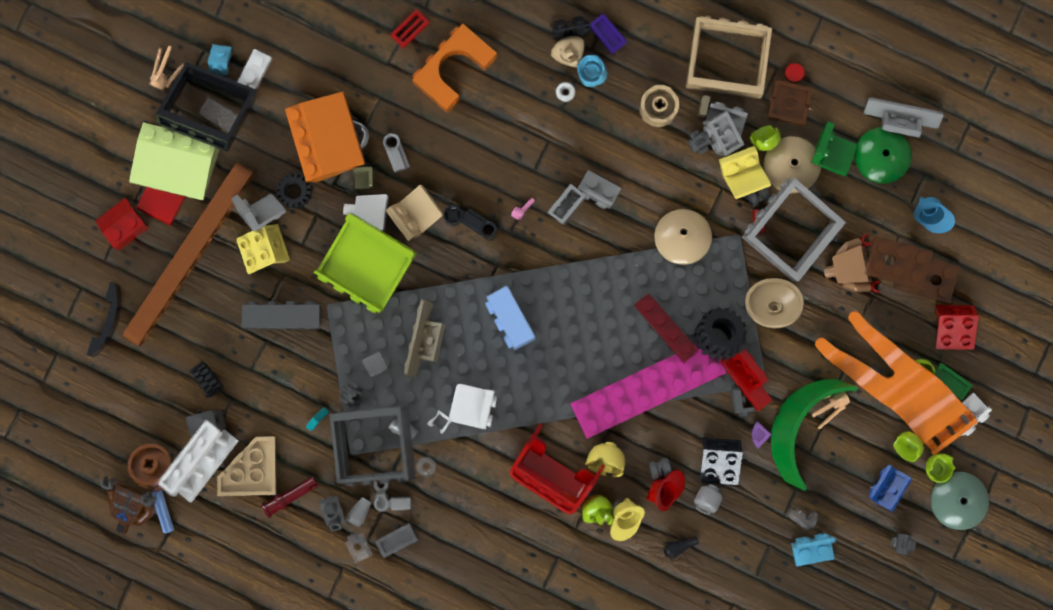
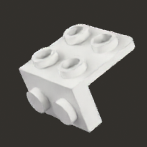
(472, 406)

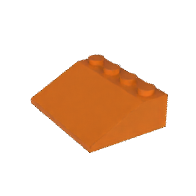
(325, 137)

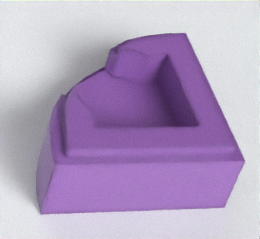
(759, 434)

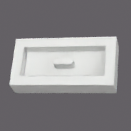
(255, 69)

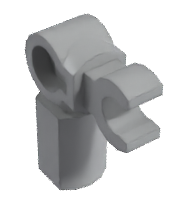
(396, 503)

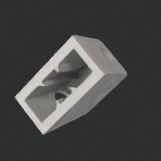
(567, 204)

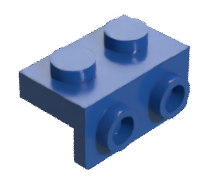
(889, 488)

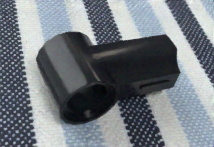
(479, 224)

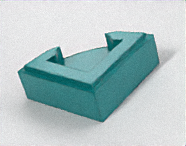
(316, 419)

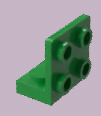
(833, 152)

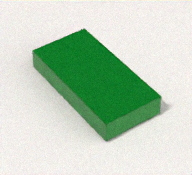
(955, 383)

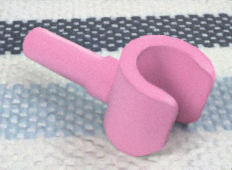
(518, 213)

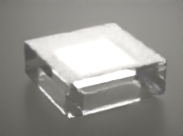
(374, 364)

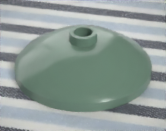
(947, 506)

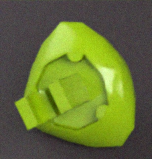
(597, 509)

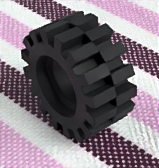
(294, 202)
(206, 379)

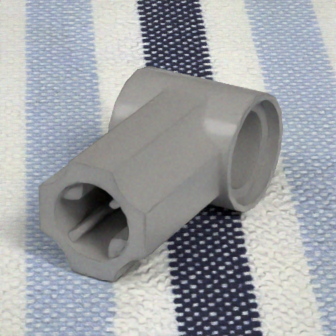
(396, 154)

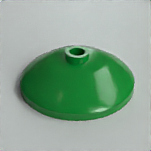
(876, 166)

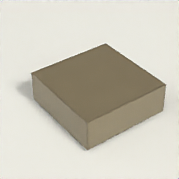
(704, 106)

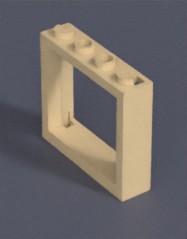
(741, 27)

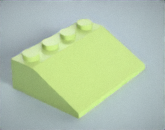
(172, 162)

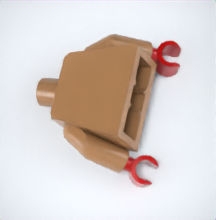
(850, 266)

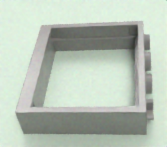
(816, 248)

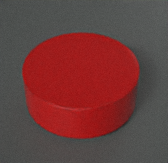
(794, 73)

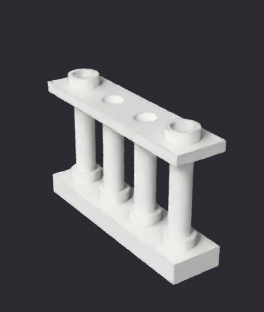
(198, 461)

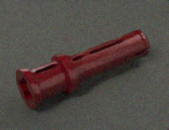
(281, 501)

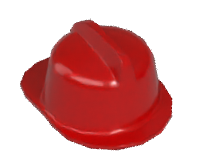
(666, 491)

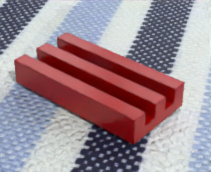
(393, 35)

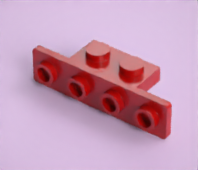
(748, 378)

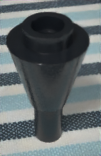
(674, 548)

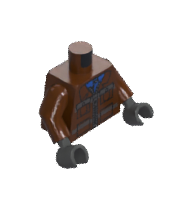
(128, 504)

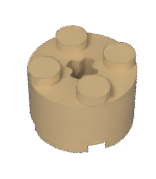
(669, 103)

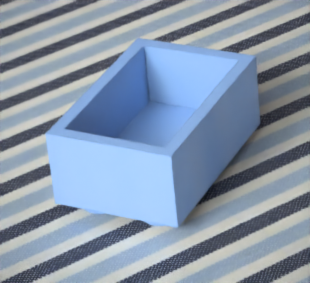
(509, 318)

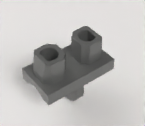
(332, 512)

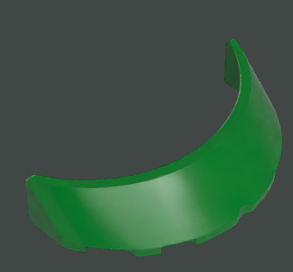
(789, 420)

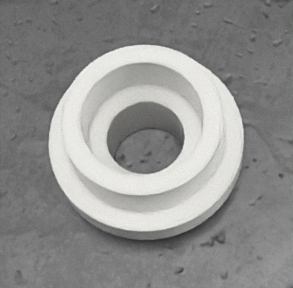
(567, 86)

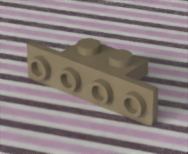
(425, 339)

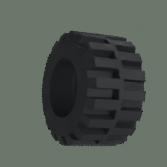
(729, 324)

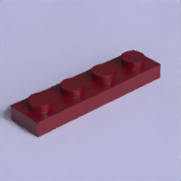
(666, 328)

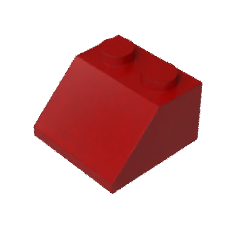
(121, 224)

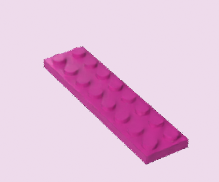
(643, 391)

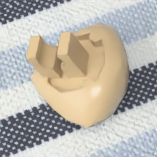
(568, 50)

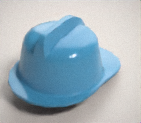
(934, 215)

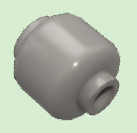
(708, 499)

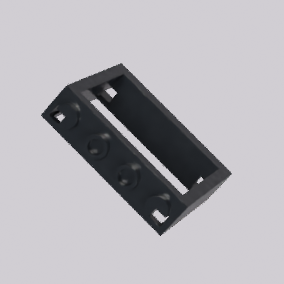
(196, 130)

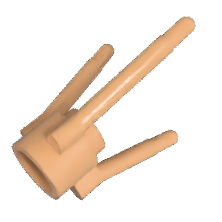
(157, 78)
(837, 401)

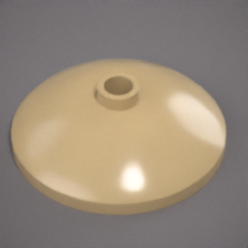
(779, 167)
(678, 247)
(776, 295)

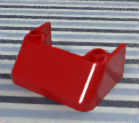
(550, 478)

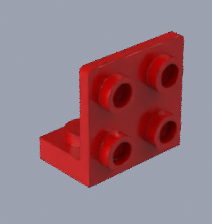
(956, 327)

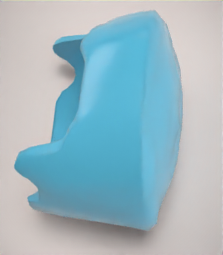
(592, 70)

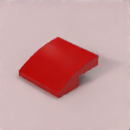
(161, 204)

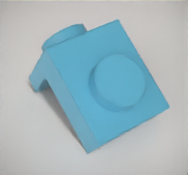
(219, 59)

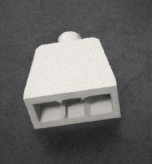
(370, 208)

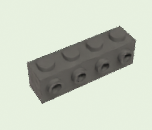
(281, 316)

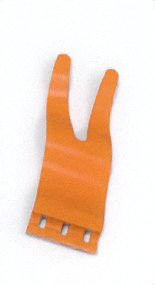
(911, 392)

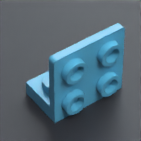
(813, 550)

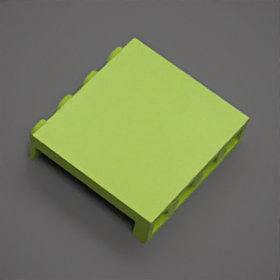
(365, 263)

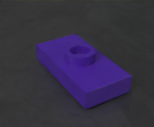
(607, 34)

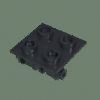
(579, 23)

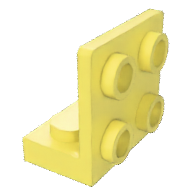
(744, 172)
(262, 248)

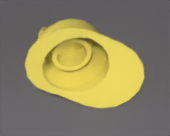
(626, 520)

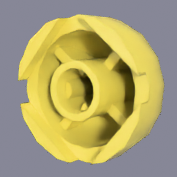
(609, 456)

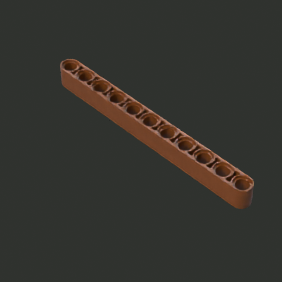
(188, 255)

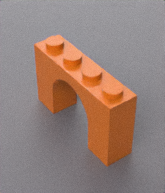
(461, 42)

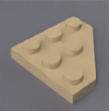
(251, 471)

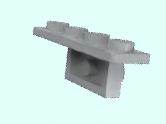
(902, 117)

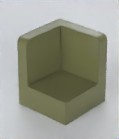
(364, 178)

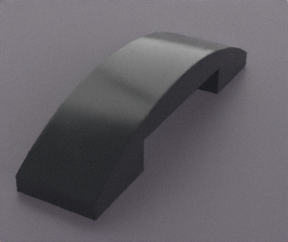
(113, 295)

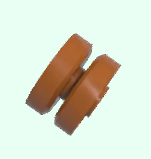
(141, 465)

